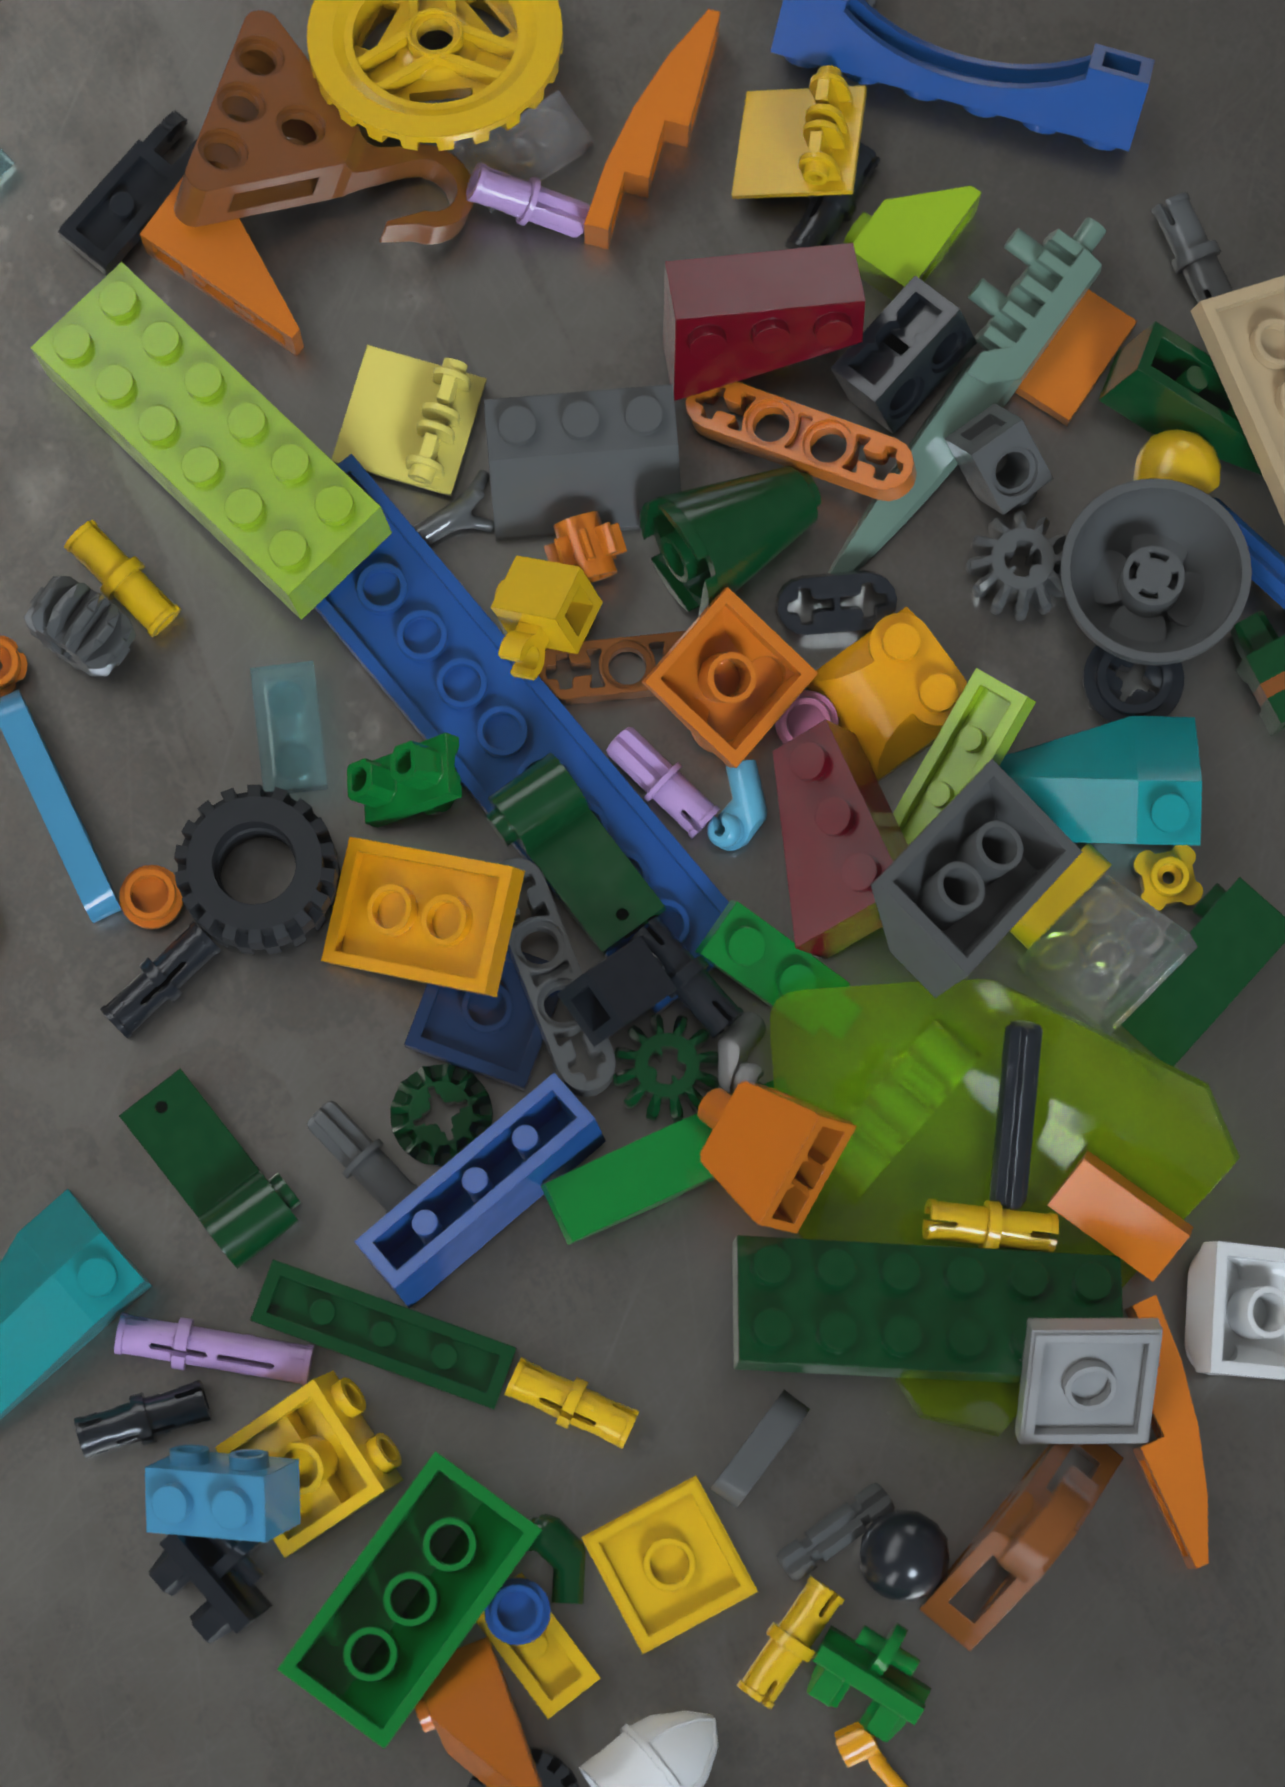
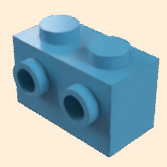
(222, 1494)

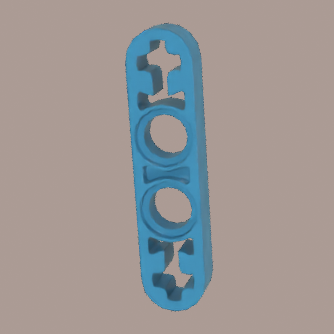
(57, 808)

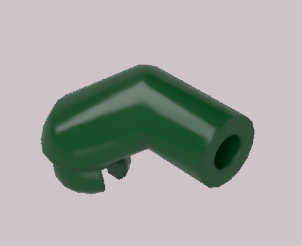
(565, 1554)

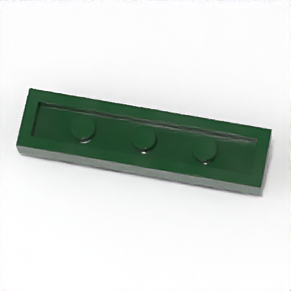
(383, 1334)

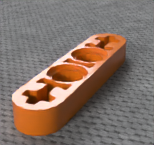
(804, 430)

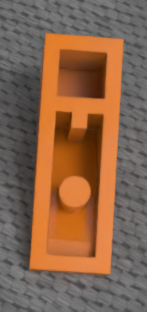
(223, 266)
(478, 1718)

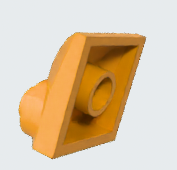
(892, 690)

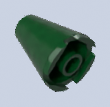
(727, 531)

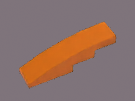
(660, 115)
(1175, 1458)

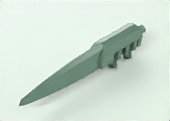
(1013, 343)

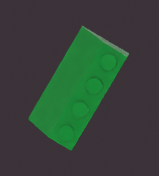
(409, 1599)

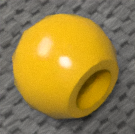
(1180, 458)

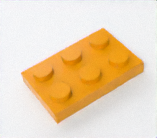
(423, 916)

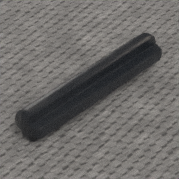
(1015, 1113)

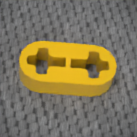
(1061, 895)

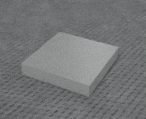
(1088, 1380)

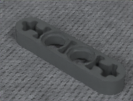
(543, 979)

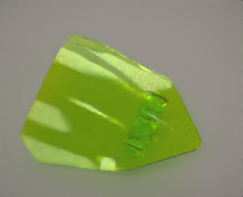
(925, 1099)

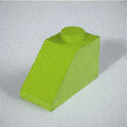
(910, 236)

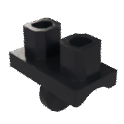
(221, 1573)

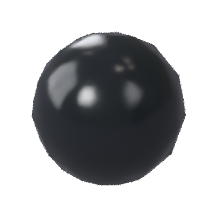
(904, 1555)

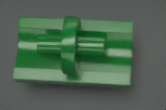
(407, 781)
(876, 1669)

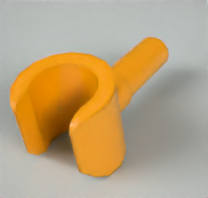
(859, 1745)

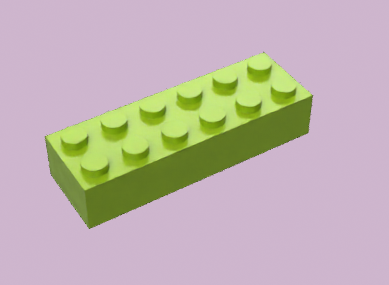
(212, 440)

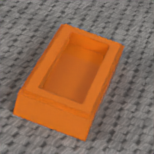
(1076, 357)
(1120, 1216)

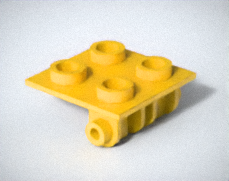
(800, 139)

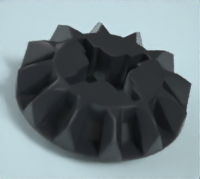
(1104, 687)

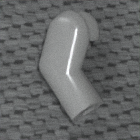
(734, 1051)

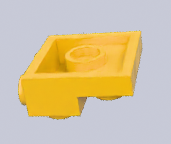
(336, 1449)

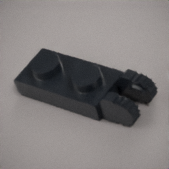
(127, 198)

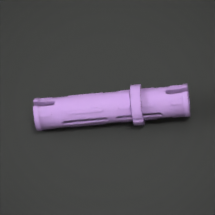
(213, 1349)

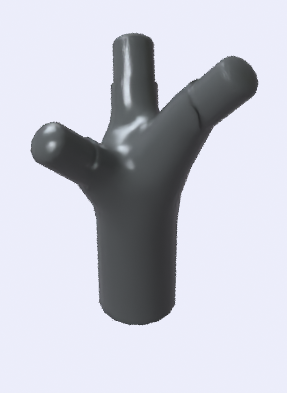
(457, 514)

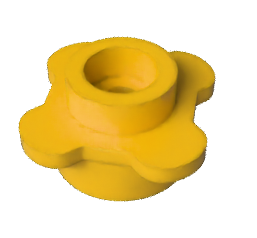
(1177, 862)

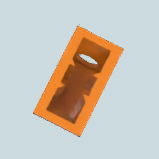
(771, 1151)

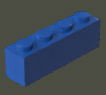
(480, 1190)

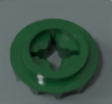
(412, 1102)

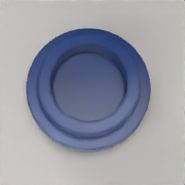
(518, 1612)

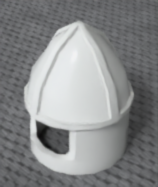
(657, 1752)

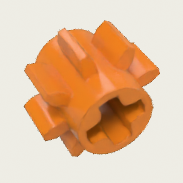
(587, 544)

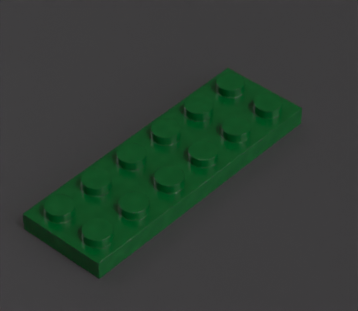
(905, 1306)

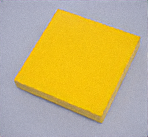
(669, 1564)

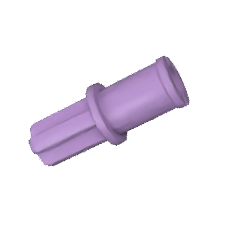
(526, 200)
(661, 781)

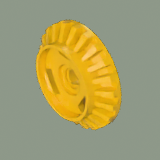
(389, 82)

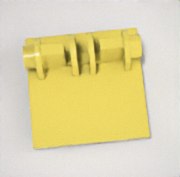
(410, 419)

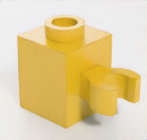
(543, 608)

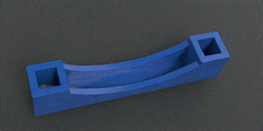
(1081, 97)

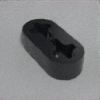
(835, 586)

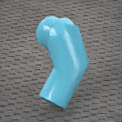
(743, 813)

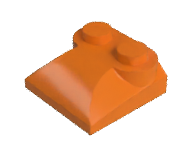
(729, 678)

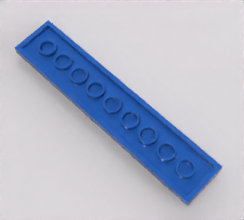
(444, 673)

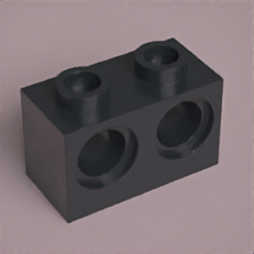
(904, 354)

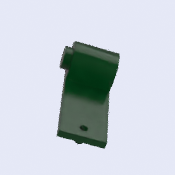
(574, 852)
(211, 1169)

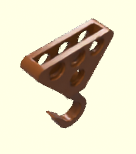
(281, 146)
(1024, 1537)

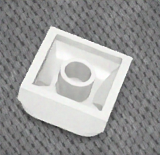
(1236, 1310)

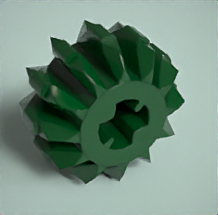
(646, 1076)

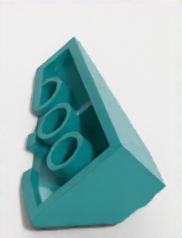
(1118, 781)
(57, 1293)

